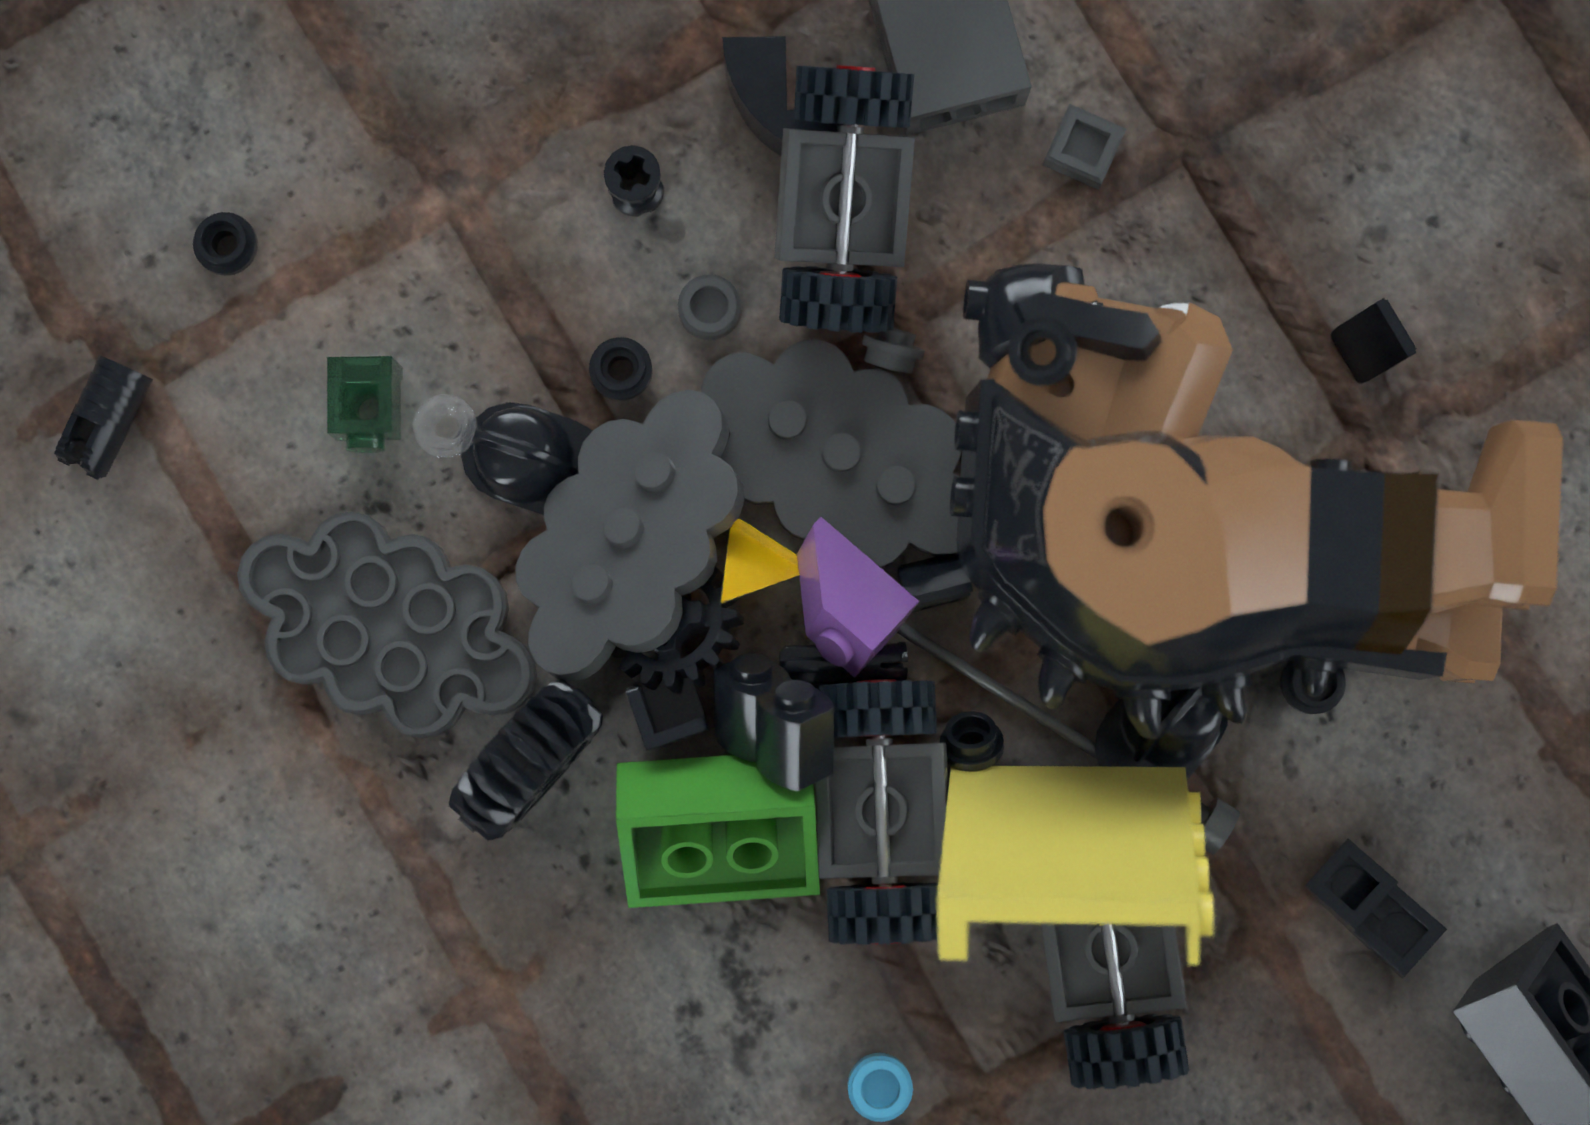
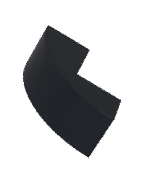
(759, 87)

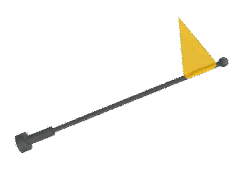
(760, 562)

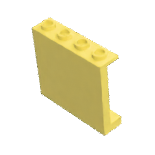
(1072, 851)

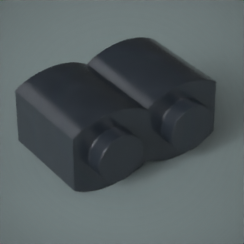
(774, 721)

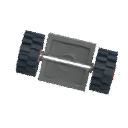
(844, 198)
(882, 814)
(1117, 975)

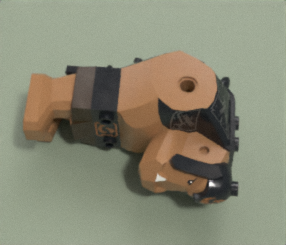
(1212, 557)

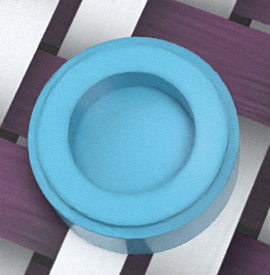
(880, 1087)

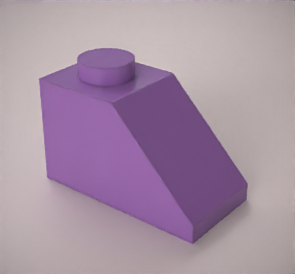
(847, 599)

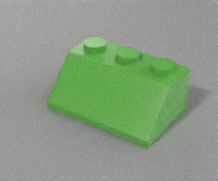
(712, 833)

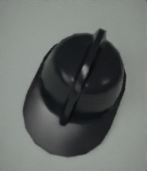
(523, 453)
(1188, 734)

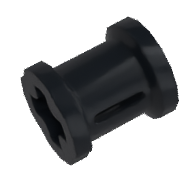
(627, 163)

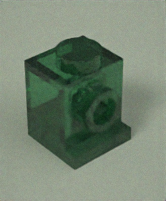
(348, 386)

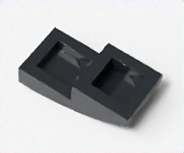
(1375, 908)

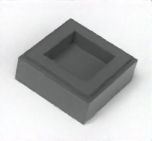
(1084, 146)

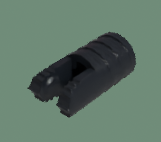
(102, 417)

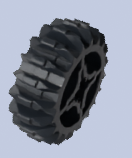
(525, 759)

